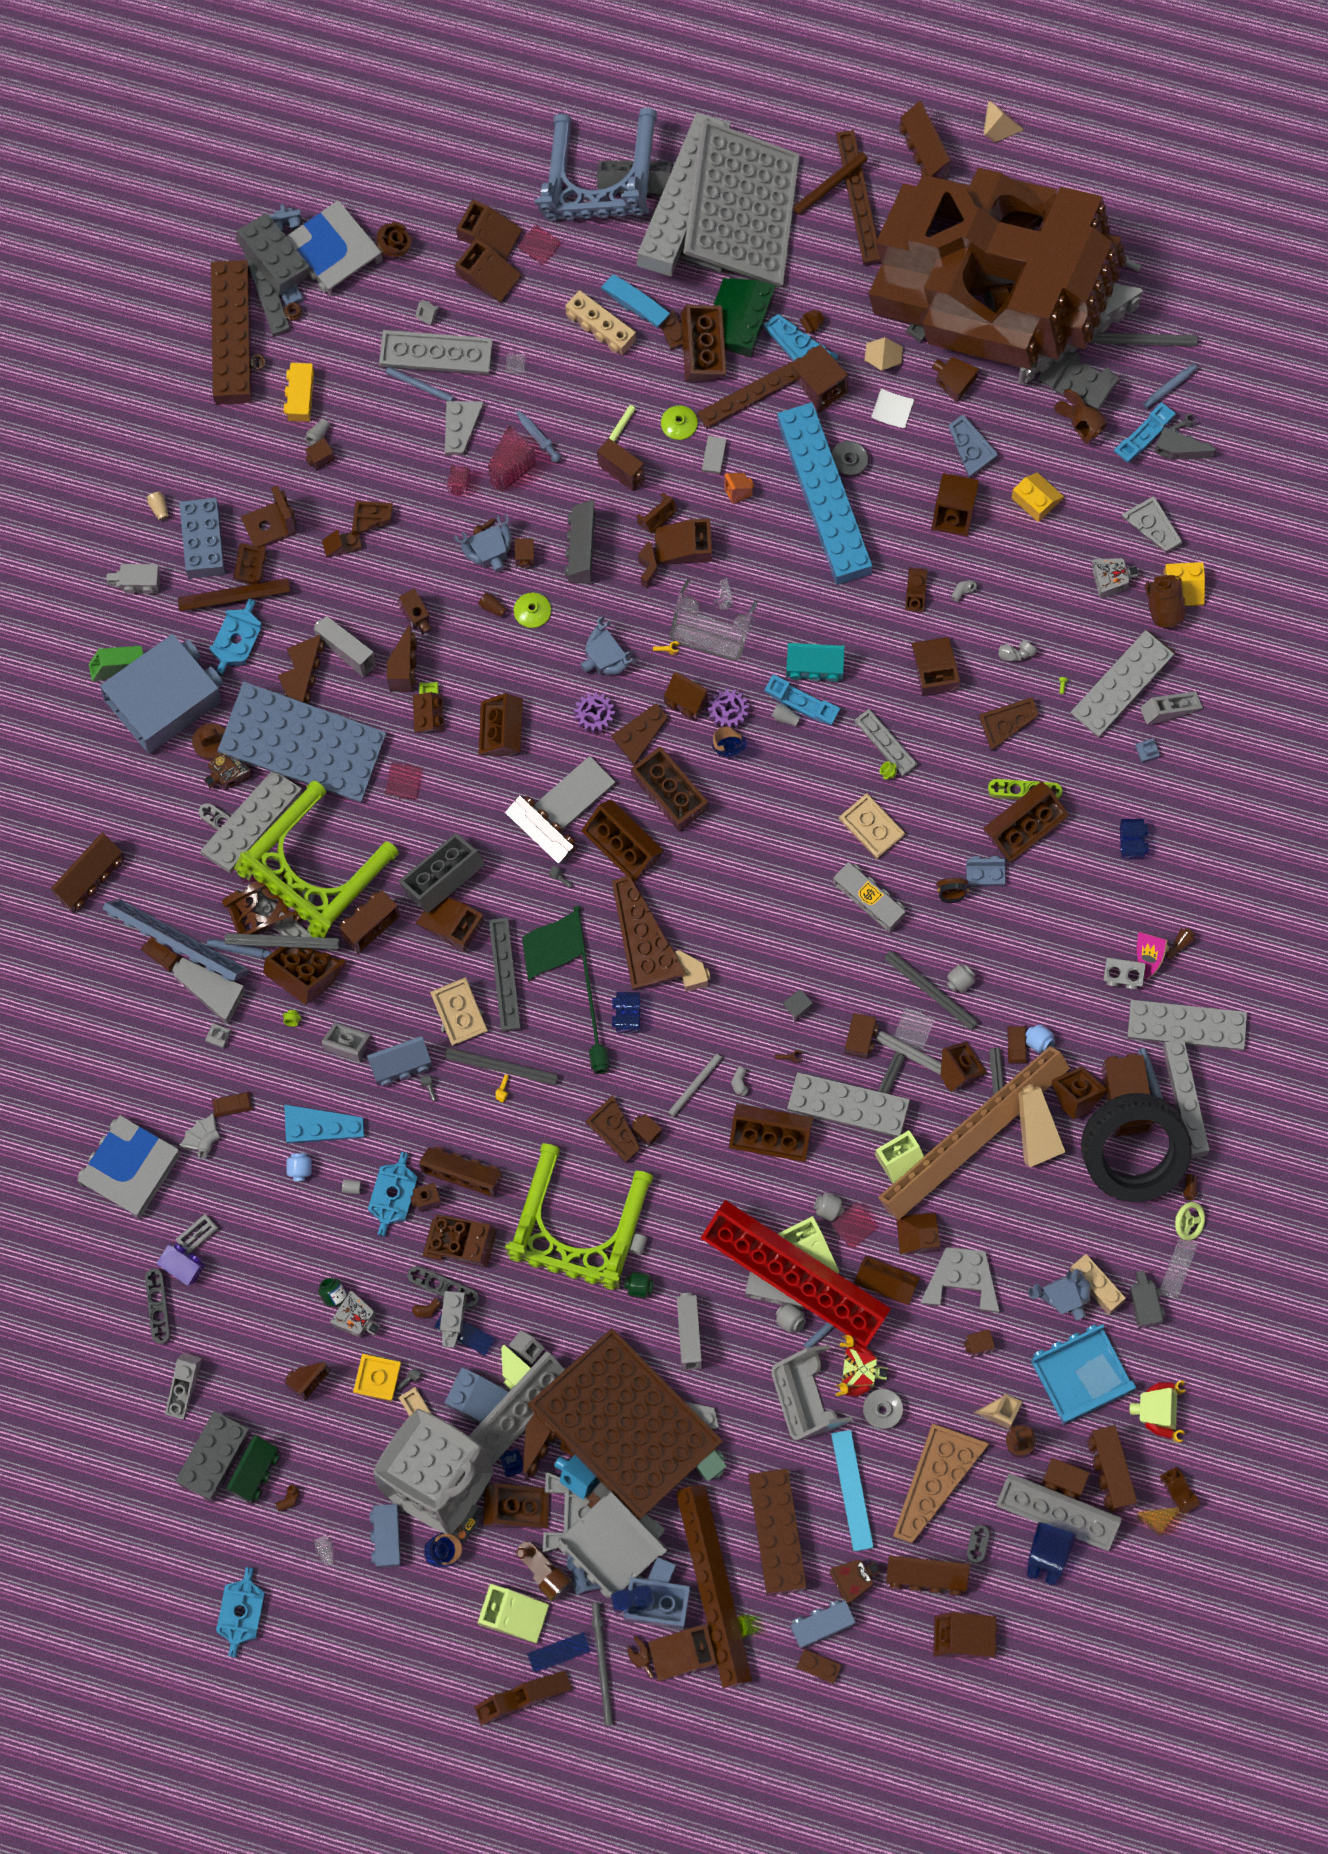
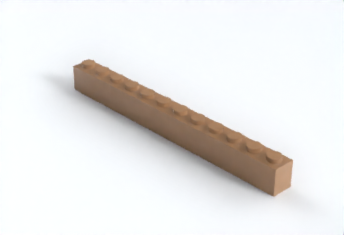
(970, 1135)

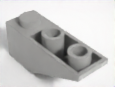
(182, 1385)

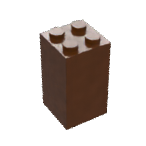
(1125, 1077)

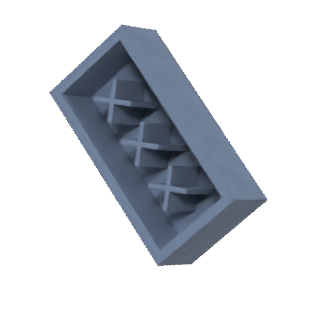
(202, 538)

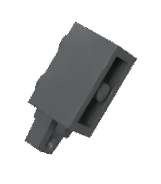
(1145, 1302)

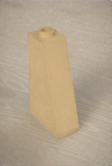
(1038, 1129)

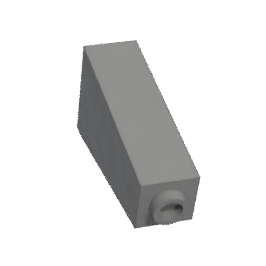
(345, 646)
(209, 988)
(689, 1331)

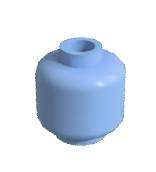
(1039, 1038)
(299, 1166)

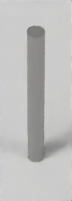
(695, 1084)

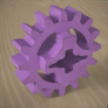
(735, 712)
(587, 714)

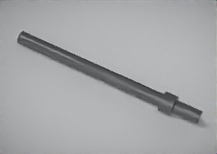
(597, 1625)

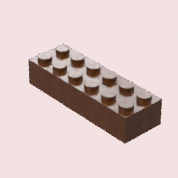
(777, 1532)

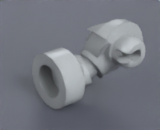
(1008, 653)

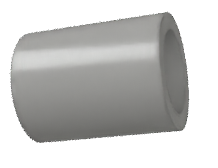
(351, 1186)
(638, 1244)

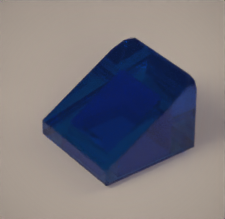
(512, 1462)

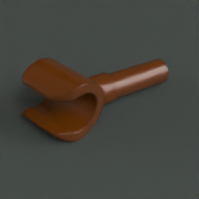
(479, 528)
(790, 1056)

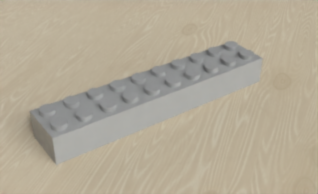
(668, 226)

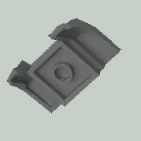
(1084, 380)

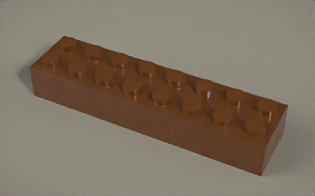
(231, 332)

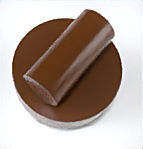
(812, 321)

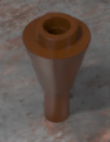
(1183, 939)

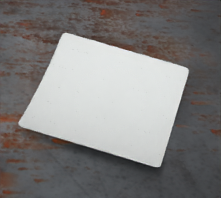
(892, 408)

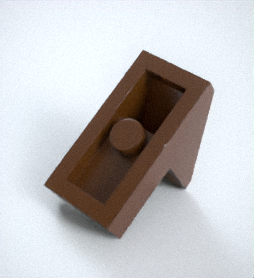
(341, 544)

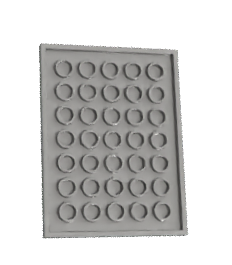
(741, 203)

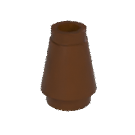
(492, 604)

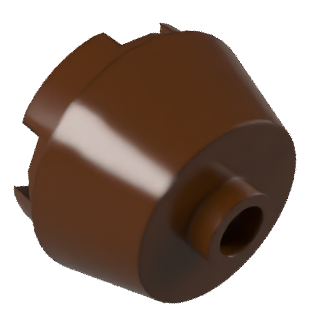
(393, 240)

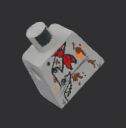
(1112, 576)
(355, 1317)

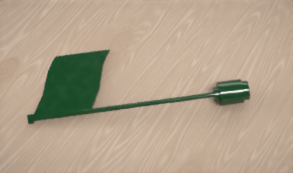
(556, 946)

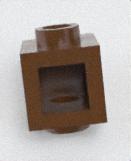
(428, 1191)

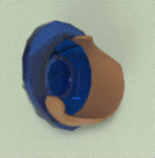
(728, 742)
(442, 1550)

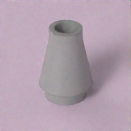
(317, 432)
(785, 715)

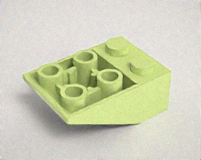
(809, 1238)
(513, 1613)

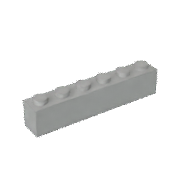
(1185, 1095)

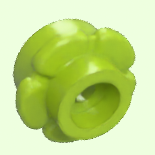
(888, 770)
(291, 1018)

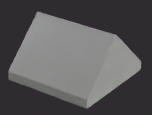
(346, 1042)

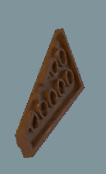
(645, 944)

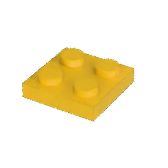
(377, 1377)

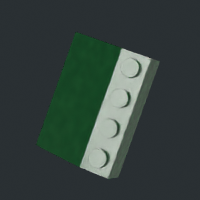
(744, 312)

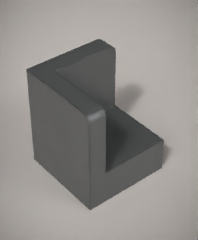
(798, 1005)

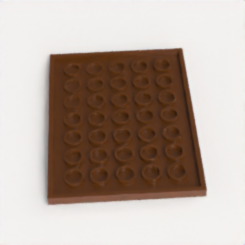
(625, 1423)

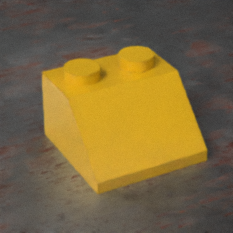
(1036, 496)
(1192, 580)

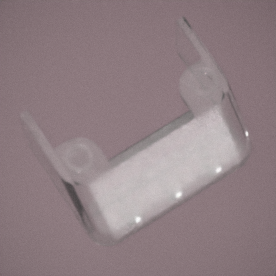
(709, 633)

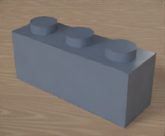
(386, 1536)
(822, 1624)

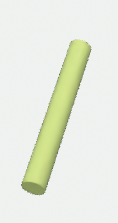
(623, 421)

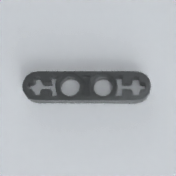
(444, 1285)
(157, 1306)

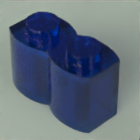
(1133, 839)
(627, 1012)
(626, 1600)

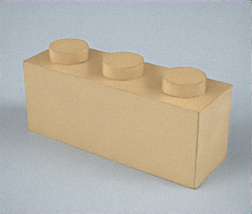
(1101, 1287)

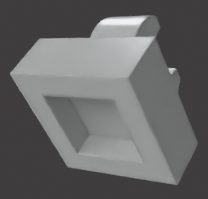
(426, 312)
(218, 1036)

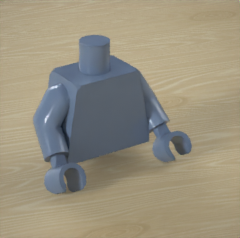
(488, 546)
(604, 652)
(1065, 1293)

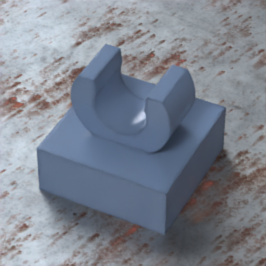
(1147, 750)

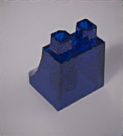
(1049, 1552)

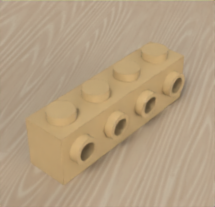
(600, 323)

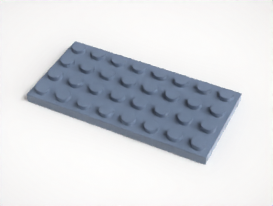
(301, 742)

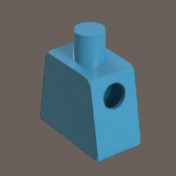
(576, 1476)

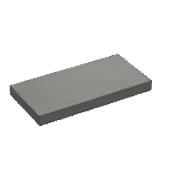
(576, 793)

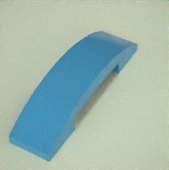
(1145, 434)
(800, 701)

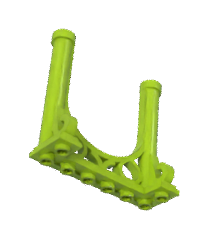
(320, 923)
(621, 1239)

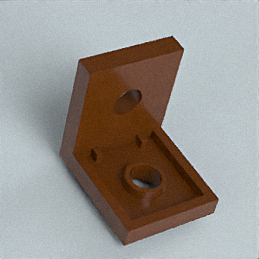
(277, 514)

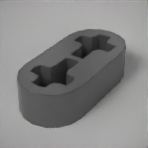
(982, 1545)

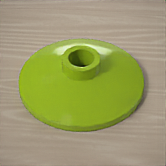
(679, 430)
(532, 618)

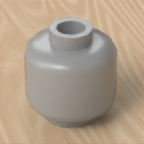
(961, 978)
(828, 1206)
(790, 1318)

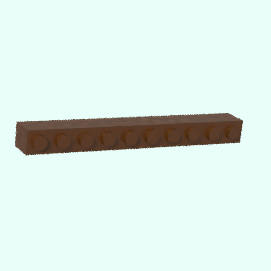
(714, 1586)

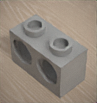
(1125, 967)

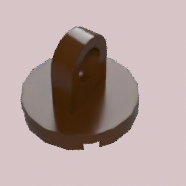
(207, 740)

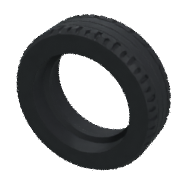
(1148, 1184)

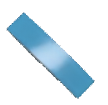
(635, 300)

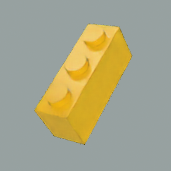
(299, 392)

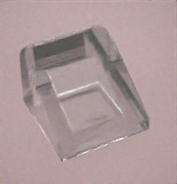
(515, 363)

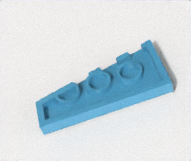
(790, 338)
(314, 1125)

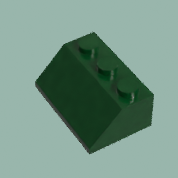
(253, 1470)

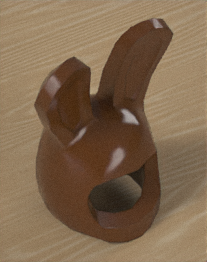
(1085, 419)

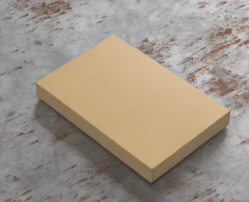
(871, 826)
(458, 1011)

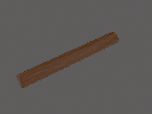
(830, 183)

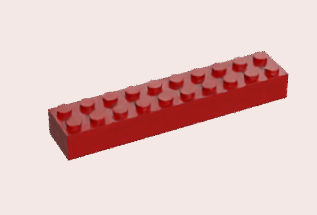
(795, 1273)

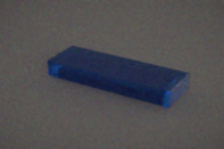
(472, 1338)
(558, 1652)

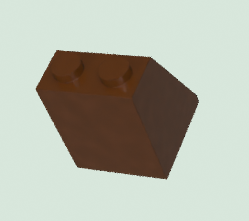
(820, 377)
(955, 504)
(965, 1635)

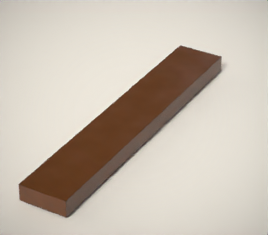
(233, 594)

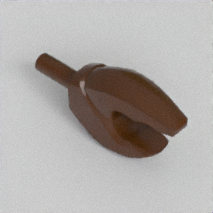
(641, 1659)

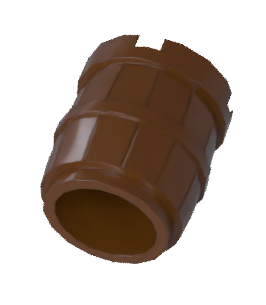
(1166, 600)

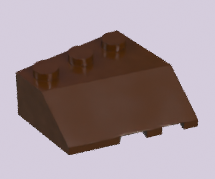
(302, 971)

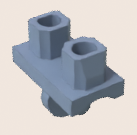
(287, 217)

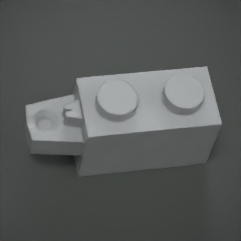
(136, 578)
(452, 1318)

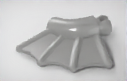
(201, 1136)

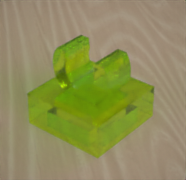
(746, 1626)

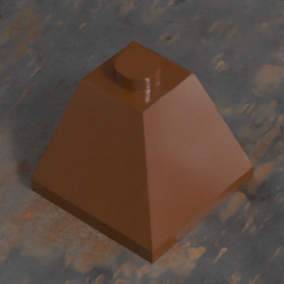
(960, 1066)
(1078, 1092)
(918, 1234)
(306, 1379)

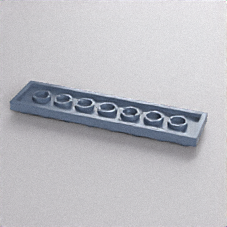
(177, 940)

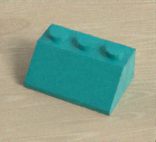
(815, 662)

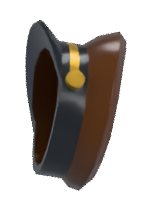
(952, 889)

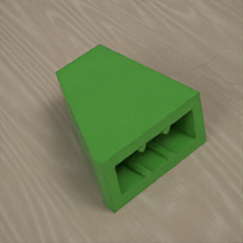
(112, 660)

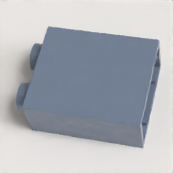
(162, 692)

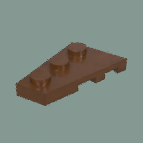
(1007, 720)

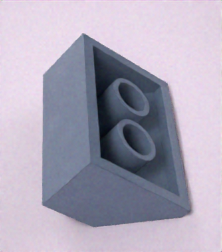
(400, 1061)
(668, 1607)

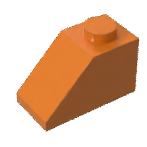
(737, 486)

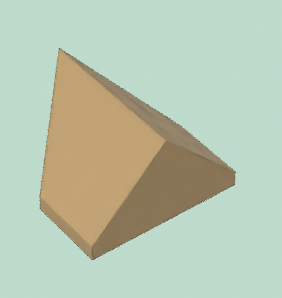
(999, 124)
(883, 353)
(1001, 1410)

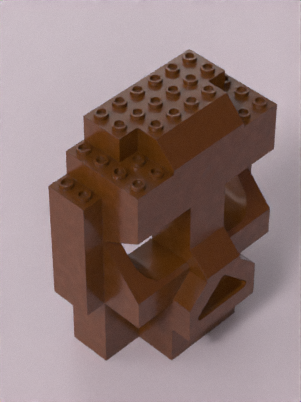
(1058, 271)

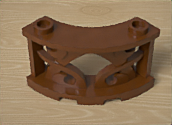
(239, 900)

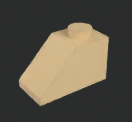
(697, 975)

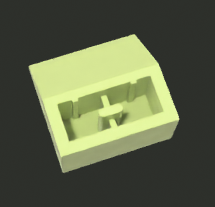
(899, 1155)

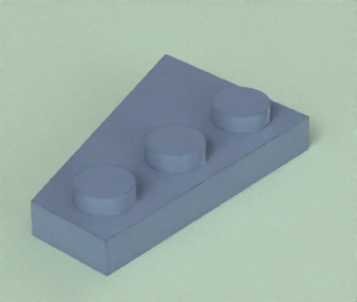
(971, 446)

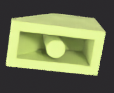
(512, 1367)

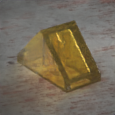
(1157, 1519)

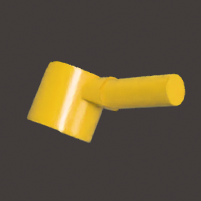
(668, 648)
(501, 1095)

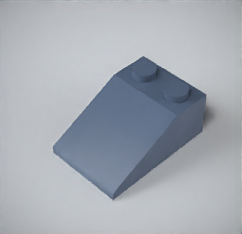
(474, 1396)

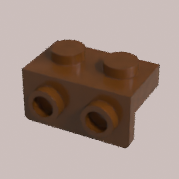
(249, 564)
(428, 712)

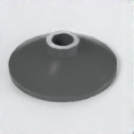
(853, 452)

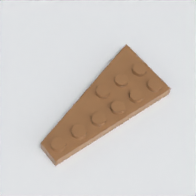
(940, 1469)

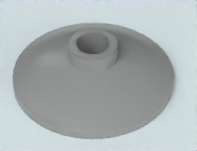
(886, 1399)

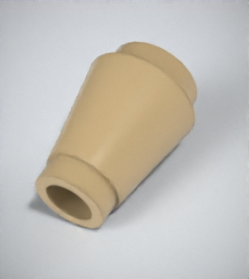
(158, 505)

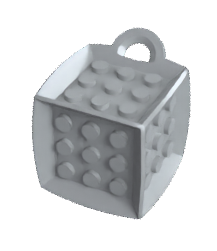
(433, 1471)

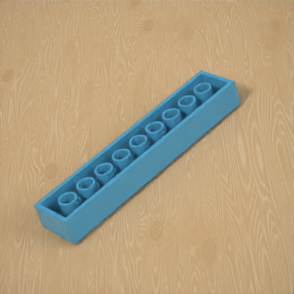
(824, 493)

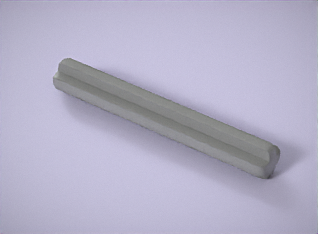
(909, 1052)

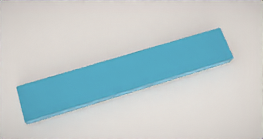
(852, 1491)

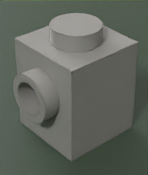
(526, 1346)

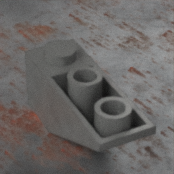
(1181, 447)

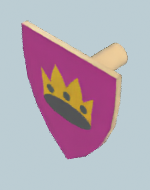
(1151, 952)

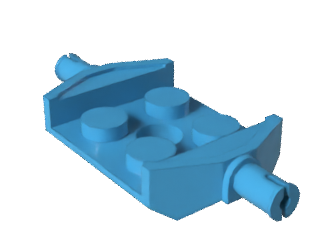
(240, 624)
(394, 1209)
(244, 1628)

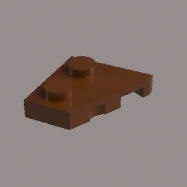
(371, 515)

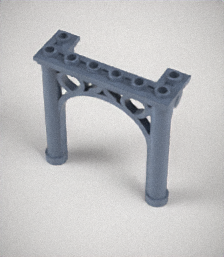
(635, 184)

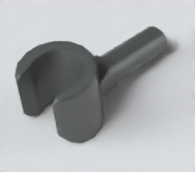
(1185, 422)
(555, 874)
(426, 1080)
(413, 1374)

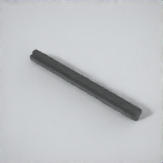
(1145, 339)
(281, 941)
(931, 990)
(501, 1066)

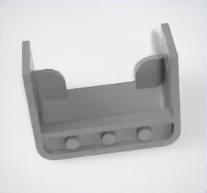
(800, 1395)

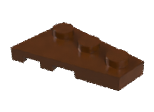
(637, 734)
(613, 1129)

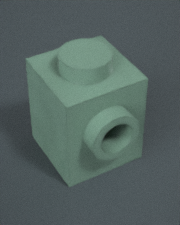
(712, 1465)

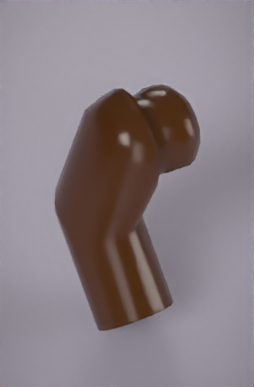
(426, 1311)
(290, 1499)

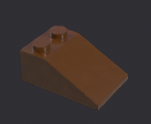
(515, 1506)

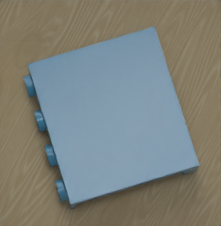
(1058, 1376)

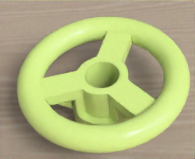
(1185, 1221)

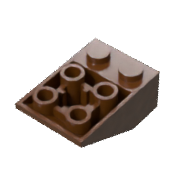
(489, 227)
(487, 270)
(684, 542)
(402, 662)
(935, 666)
(452, 923)
(462, 1240)
(536, 1443)
(682, 1653)

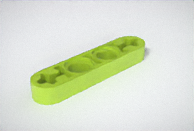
(1024, 786)

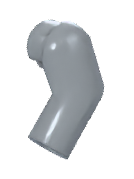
(963, 588)
(737, 1082)

